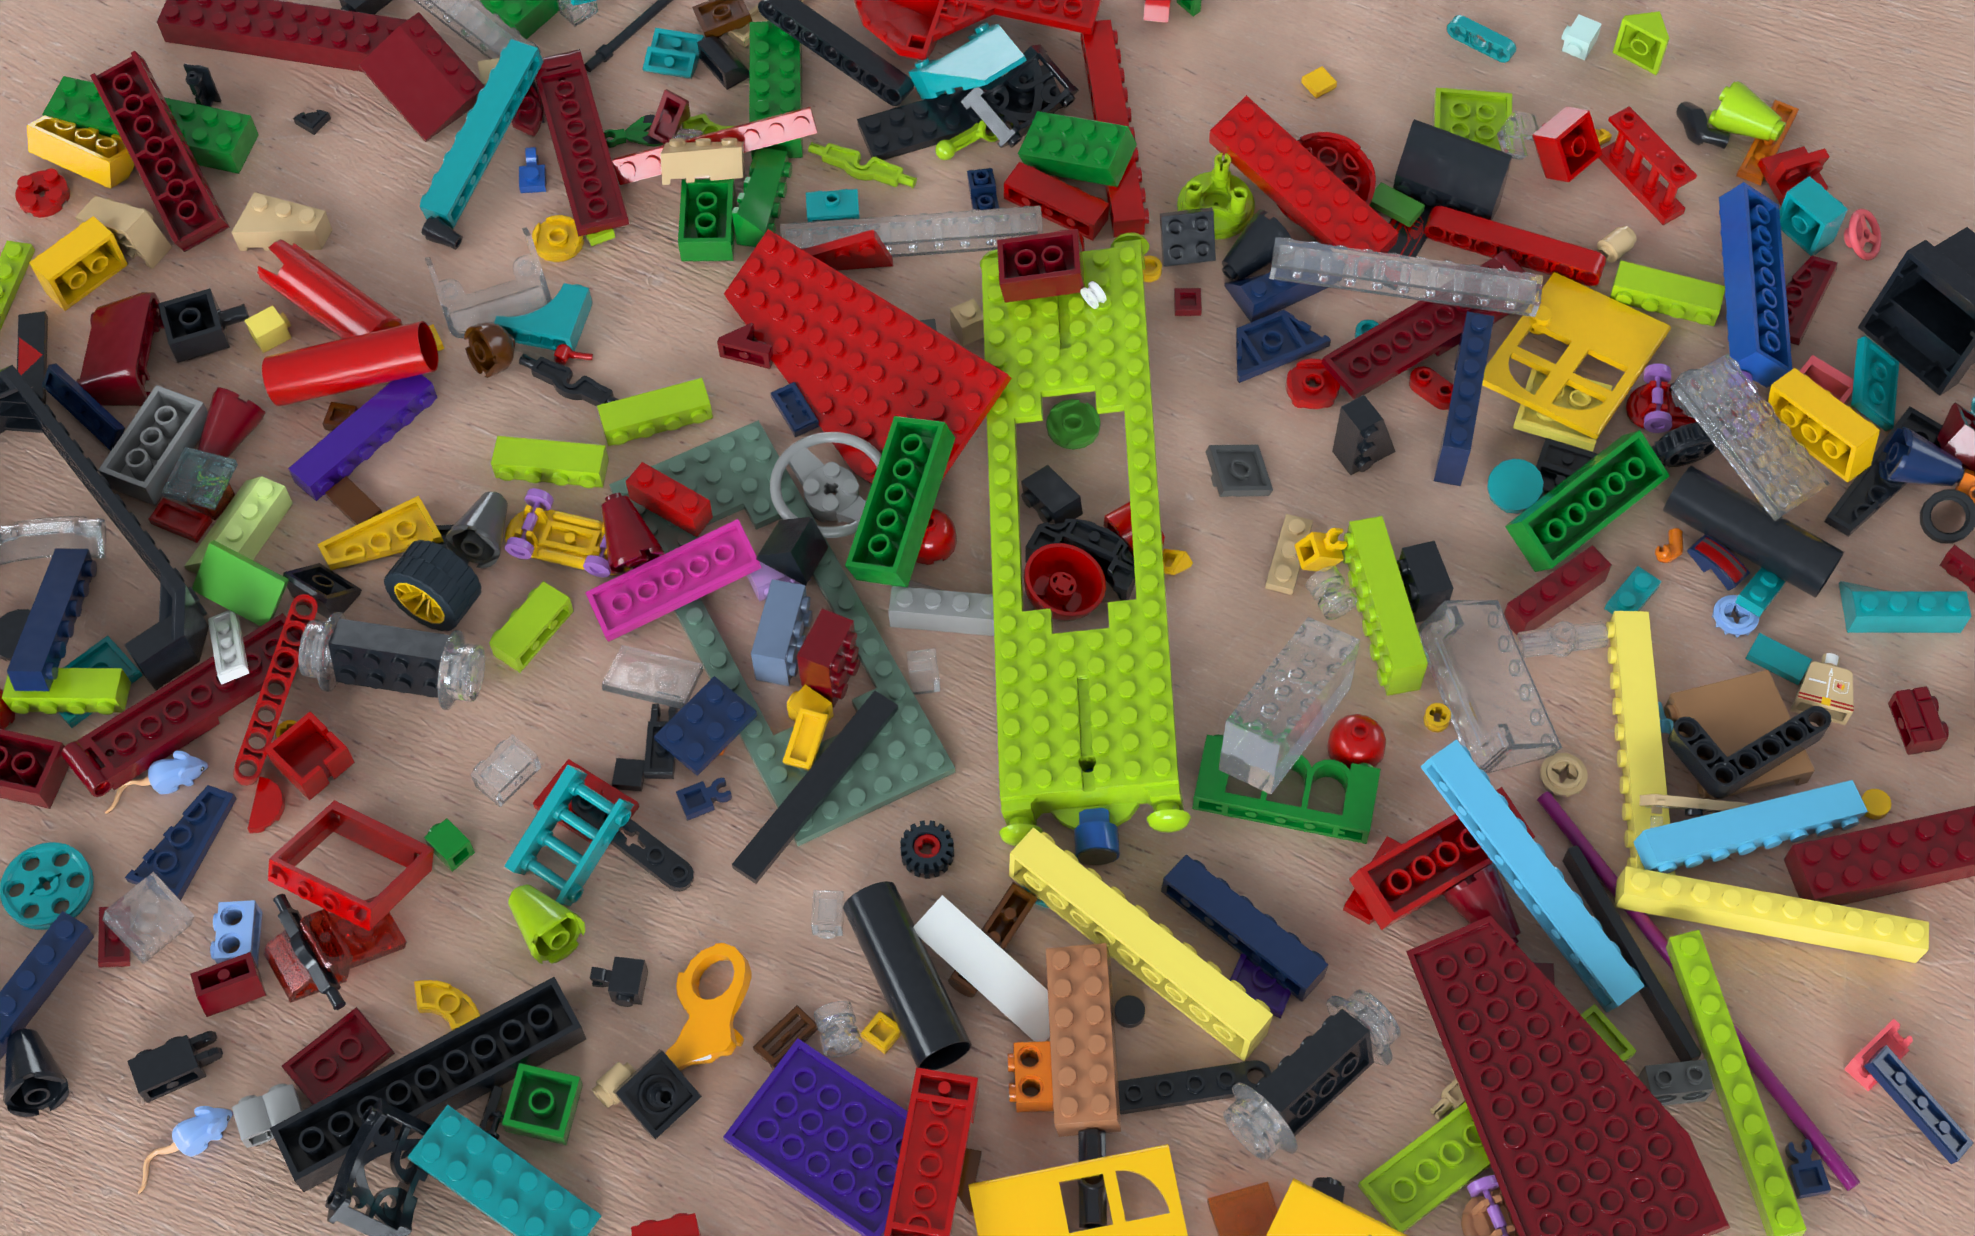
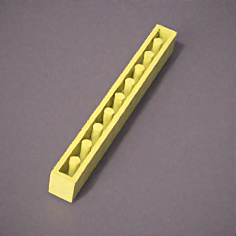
(1637, 722)
(1772, 914)

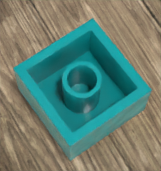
(1811, 216)

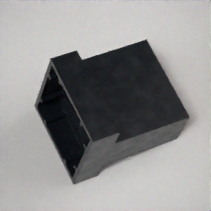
(1929, 311)

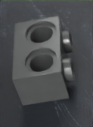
(1678, 1081)

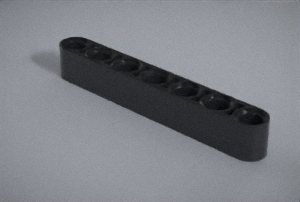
(838, 49)

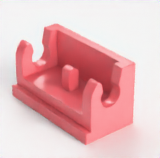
(1887, 1036)

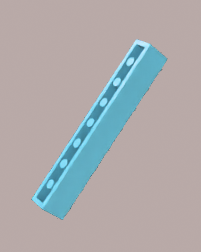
(1750, 827)

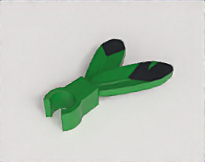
(634, 133)

